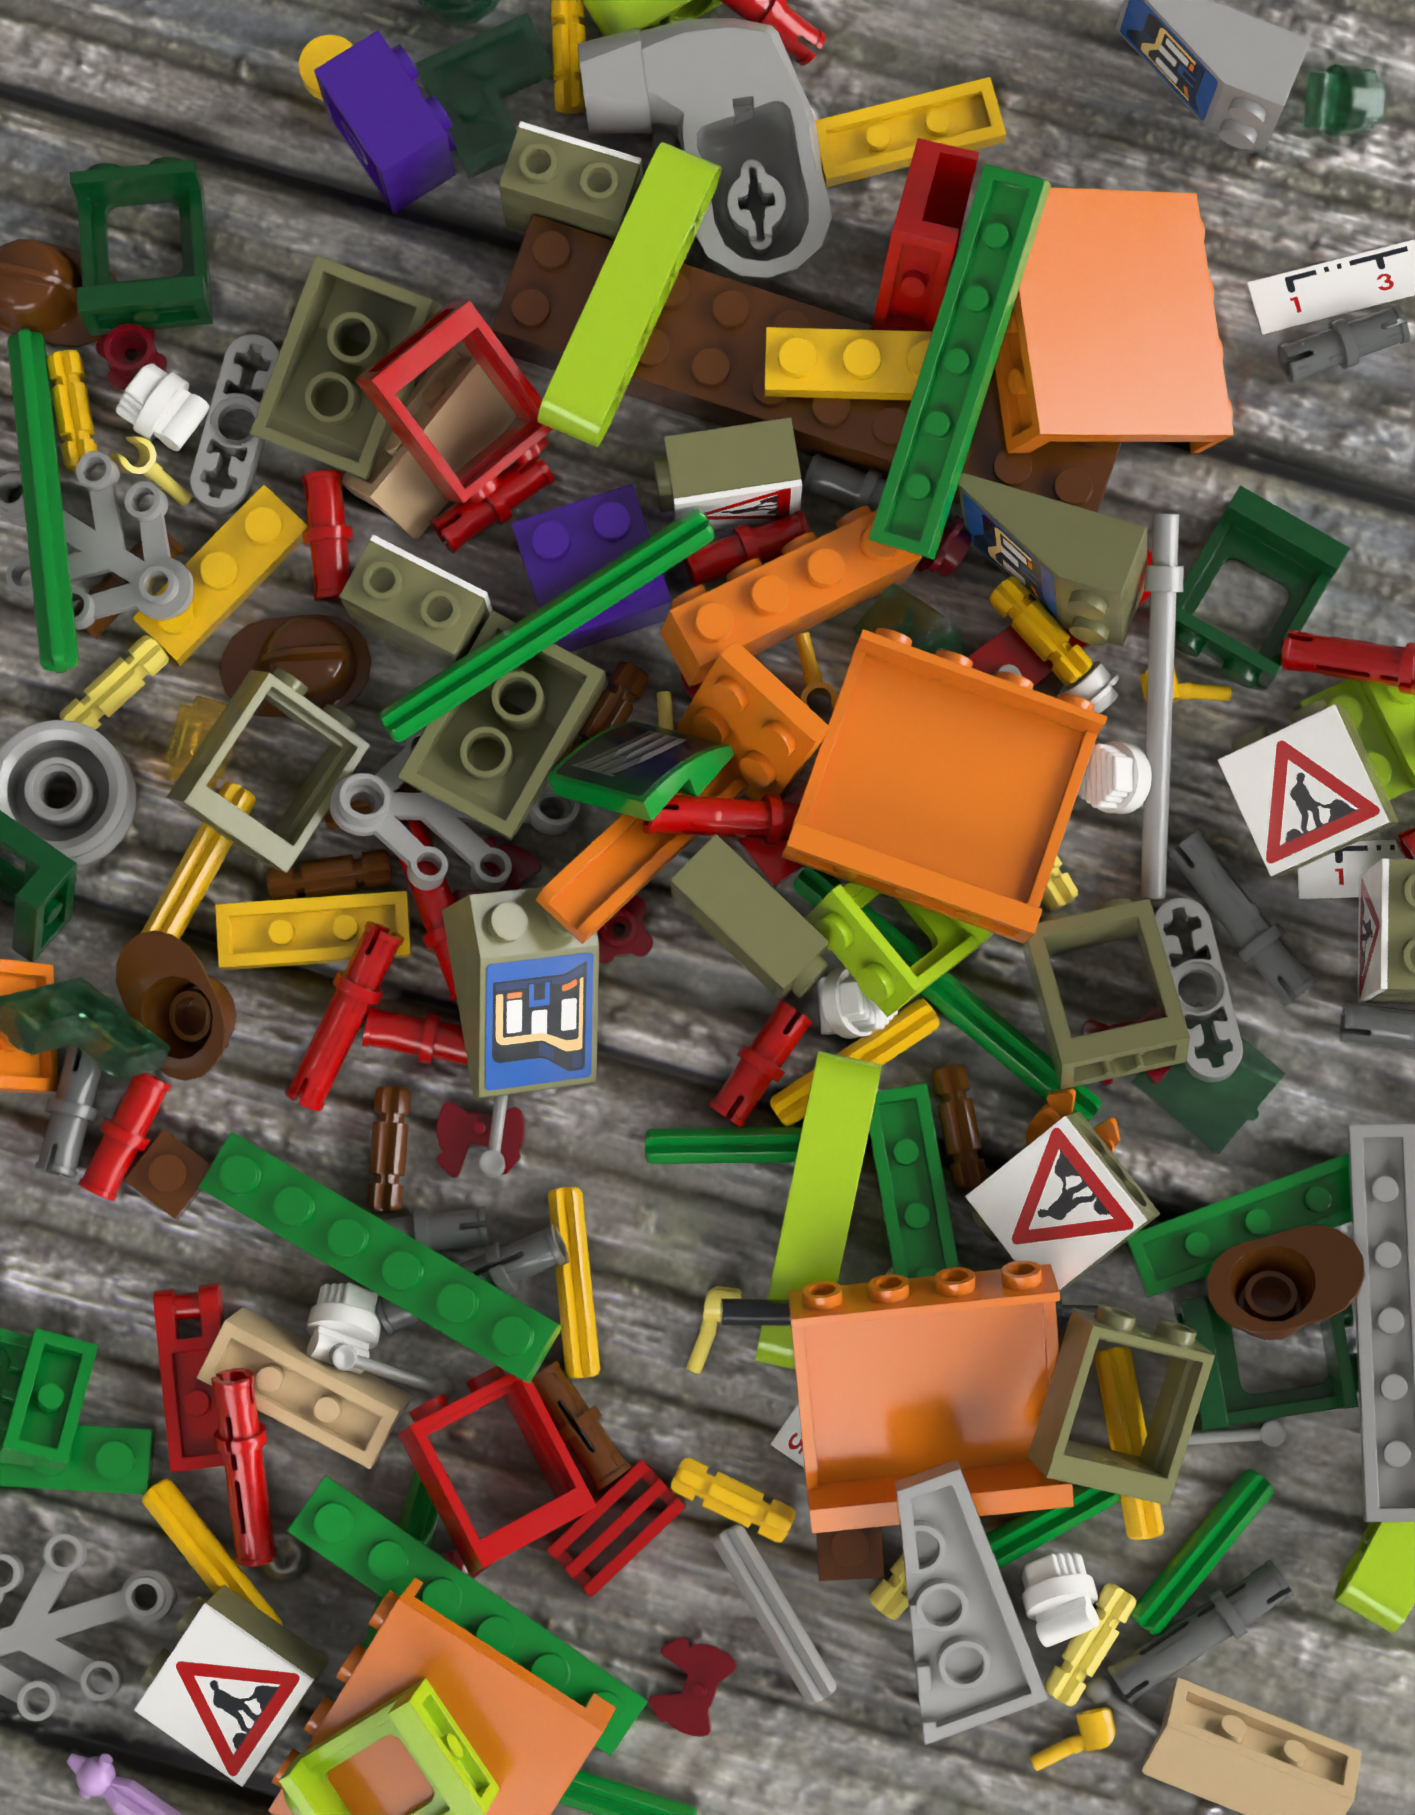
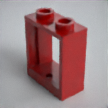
(418, 351)
(545, 1442)

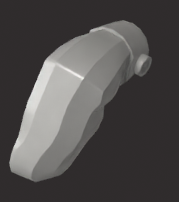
(733, 104)

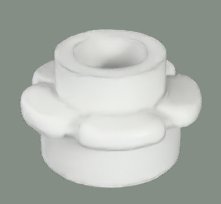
(1095, 687)

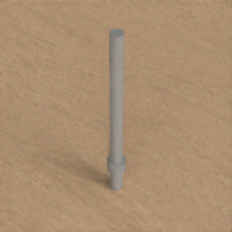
(1164, 582)

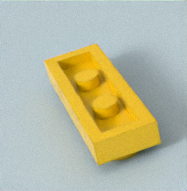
(886, 134)
(843, 363)
(228, 571)
(306, 929)

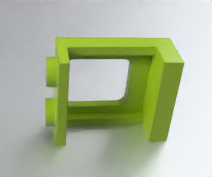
(871, 958)
(430, 1736)

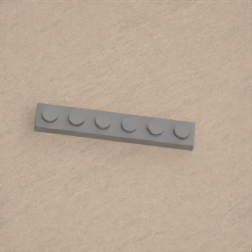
(1385, 1314)

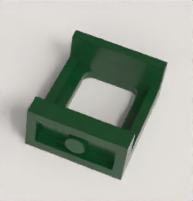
(145, 302)
(1274, 546)
(42, 894)
(1226, 1401)

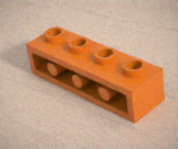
(783, 596)

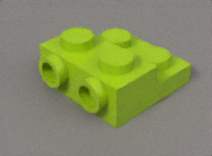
(1385, 726)

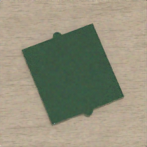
(1219, 1108)

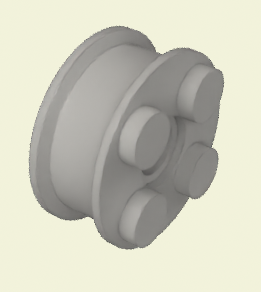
(103, 779)

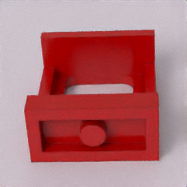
(924, 237)

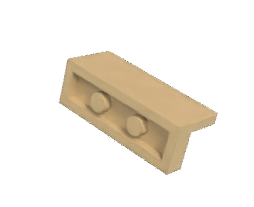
(460, 417)
(310, 1396)
(1249, 1757)

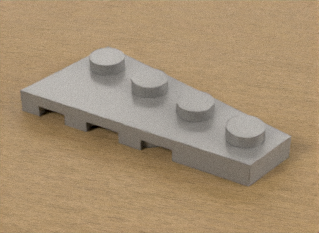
(962, 1620)

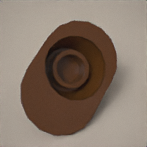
(41, 291)
(313, 648)
(176, 1001)
(1286, 1281)

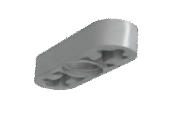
(210, 464)
(1202, 940)

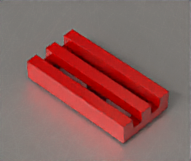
(576, 1566)

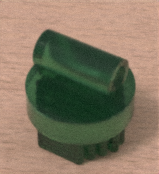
(1344, 100)

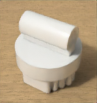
(162, 407)
(1116, 778)
(845, 1008)
(343, 1316)
(1059, 1597)

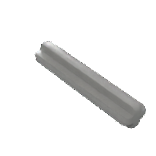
(774, 1614)

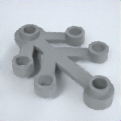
(106, 551)
(444, 821)
(37, 1629)

